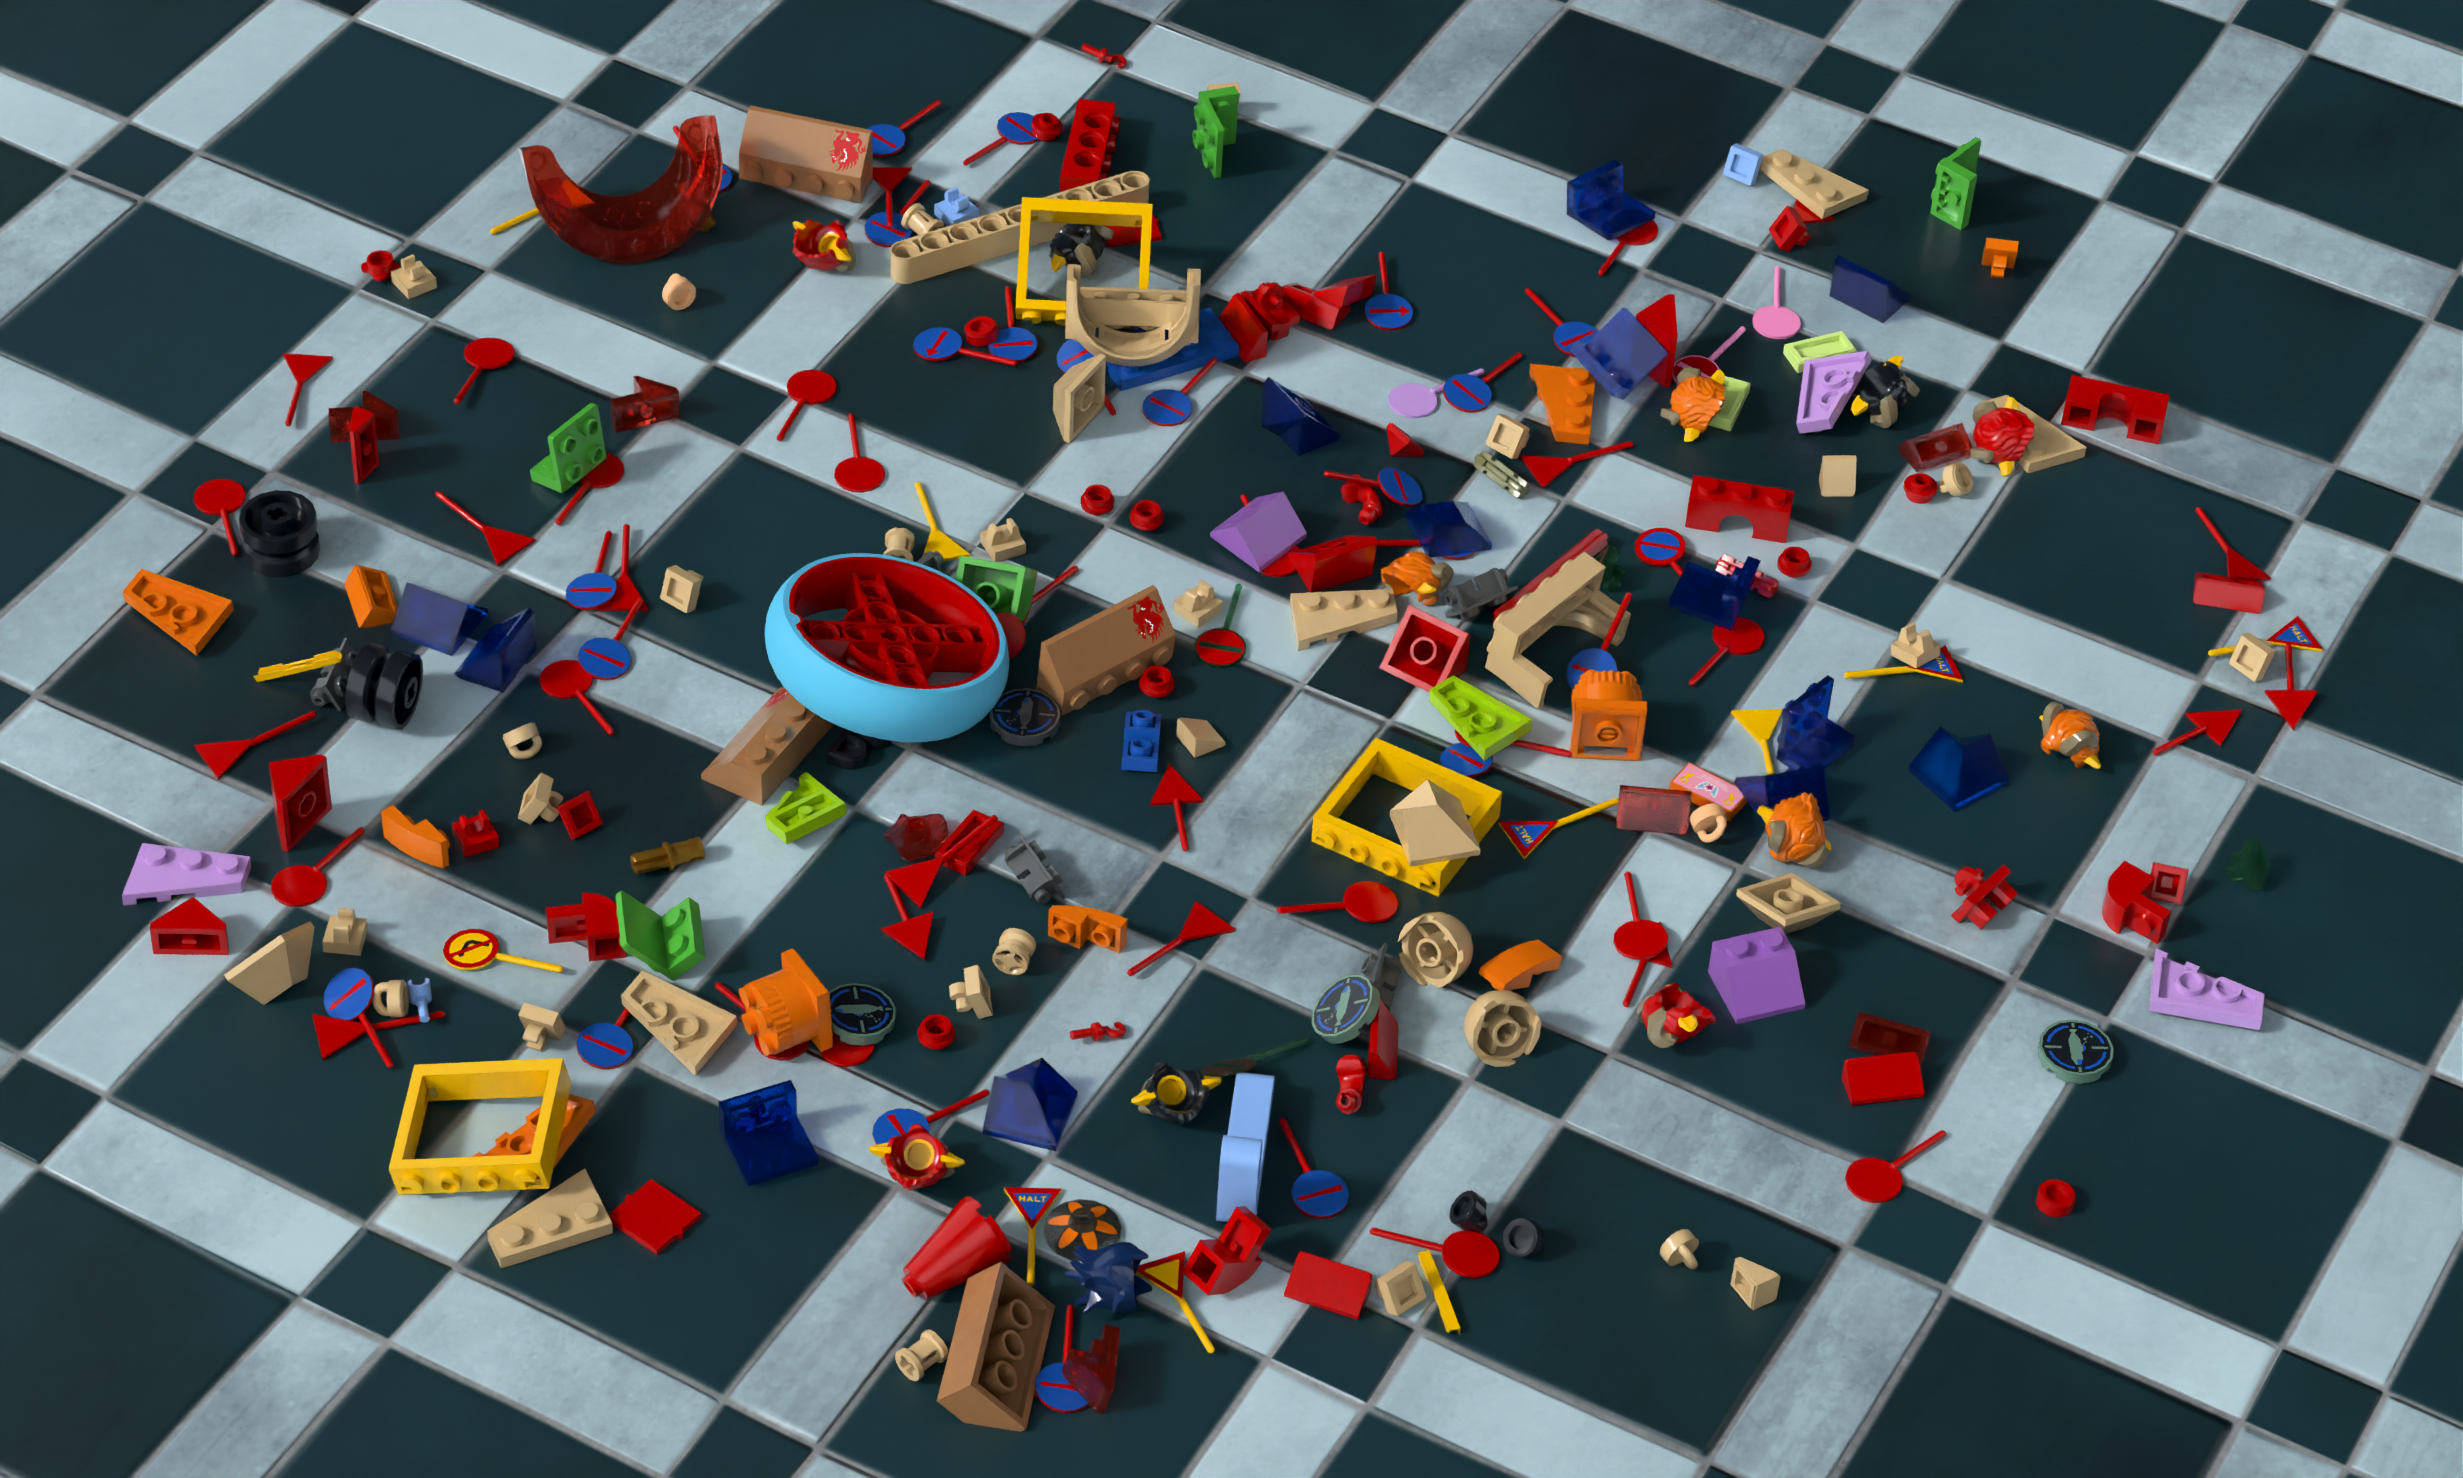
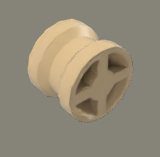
(1014, 951)

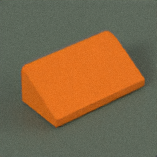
(371, 597)

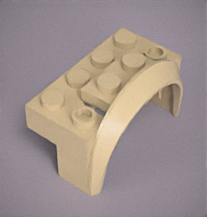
(1121, 307)
(1561, 600)

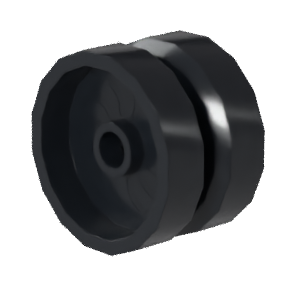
(279, 533)
(384, 686)

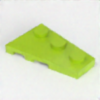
(1478, 716)

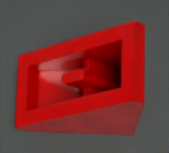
(189, 931)

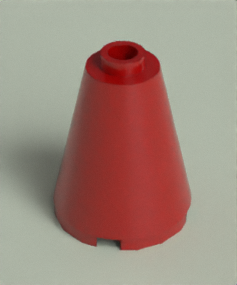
(955, 1251)

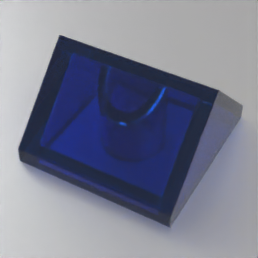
(1866, 290)
(435, 618)
(501, 652)
(1782, 784)

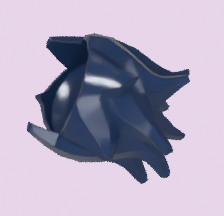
(1109, 1276)

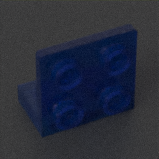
(1602, 206)
(1620, 354)
(1713, 594)
(1806, 731)
(765, 1133)

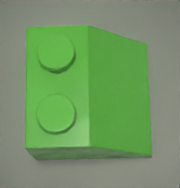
(1000, 585)

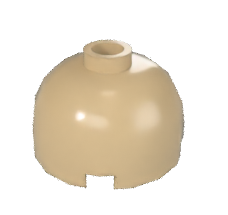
(1435, 948)
(1501, 1027)

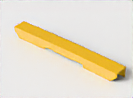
(281, 670)
(1439, 1291)

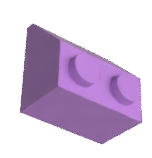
(1757, 975)

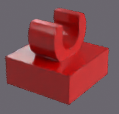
(1789, 230)
(475, 834)

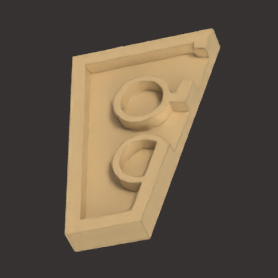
(1811, 184)
(2049, 443)
(1333, 613)
(678, 1019)
(552, 1222)

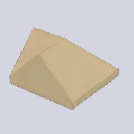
(1079, 396)
(1433, 826)
(1788, 902)
(275, 965)

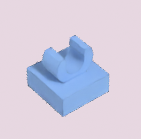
(1743, 164)
(955, 208)

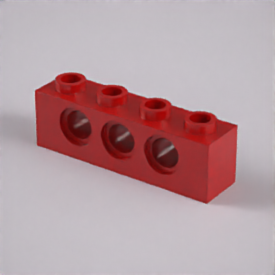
(1090, 144)

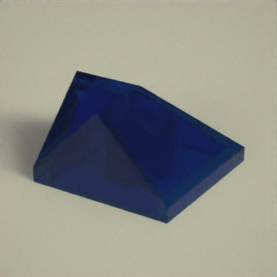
(1294, 419)
(1959, 768)
(1030, 1106)

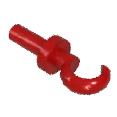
(1103, 55)
(1097, 1031)

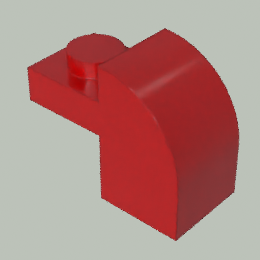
(2130, 904)
(590, 921)
(1231, 1259)

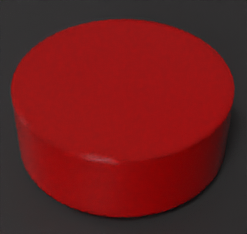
(981, 331)
(2055, 1198)

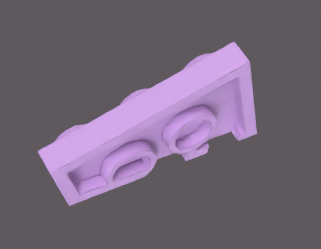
(1827, 388)
(175, 871)
(2191, 994)

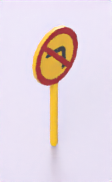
(478, 948)

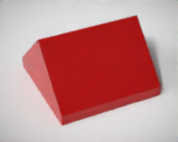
(1662, 324)
(1335, 561)
(1426, 650)
(299, 796)

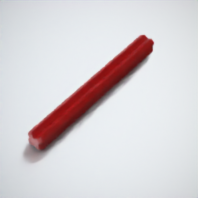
(1590, 544)

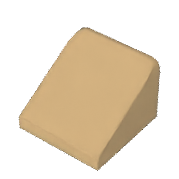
(1838, 476)
(1198, 736)
(1754, 1283)

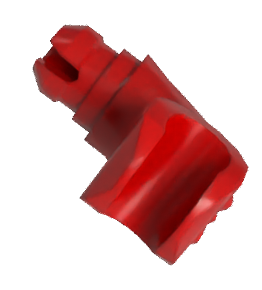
(1372, 505)
(1351, 1074)

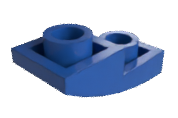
(1141, 741)

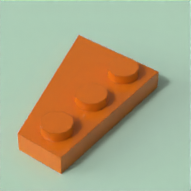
(1567, 400)
(178, 608)
(577, 1115)

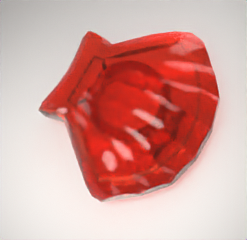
(918, 835)

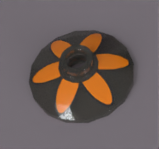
(1083, 1224)

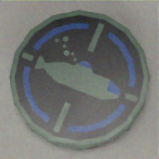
(1345, 1008)
(861, 1013)
(2075, 1051)

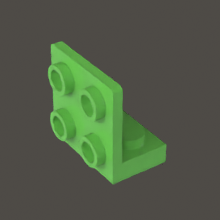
(1215, 125)
(1956, 185)
(573, 451)
(664, 942)

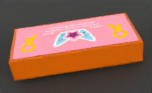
(1709, 789)

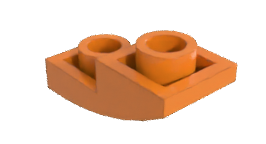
(416, 840)
(1078, 924)
(1517, 965)

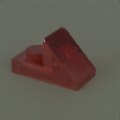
(648, 405)
(385, 419)
(1095, 1371)

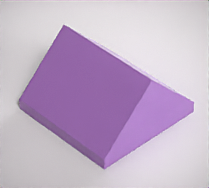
(1261, 530)

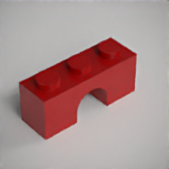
(2095, 399)
(1763, 506)

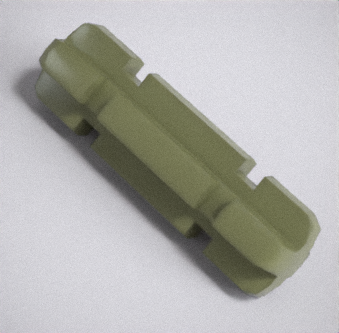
(1501, 474)

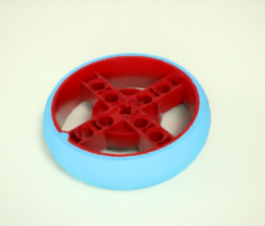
(877, 660)

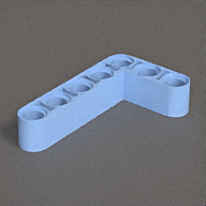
(1244, 1144)

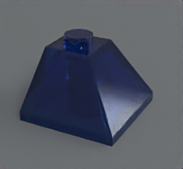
(1447, 528)

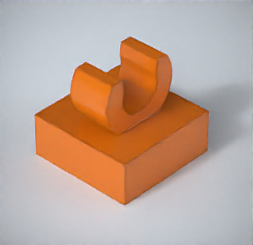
(1999, 255)

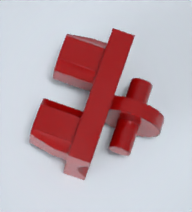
(1272, 309)
(1972, 885)

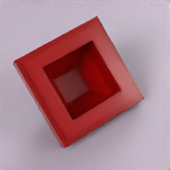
(1401, 443)
(580, 815)
(2168, 883)

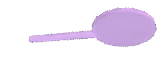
(1417, 400)

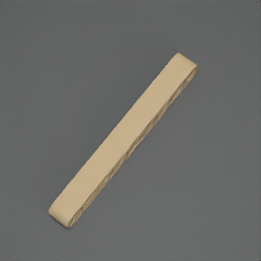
(999, 231)

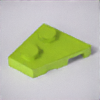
(804, 810)

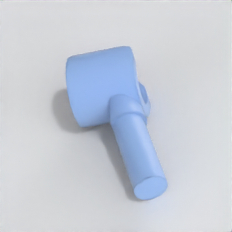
(420, 996)

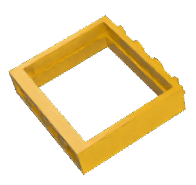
(1075, 213)
(1408, 771)
(481, 1081)

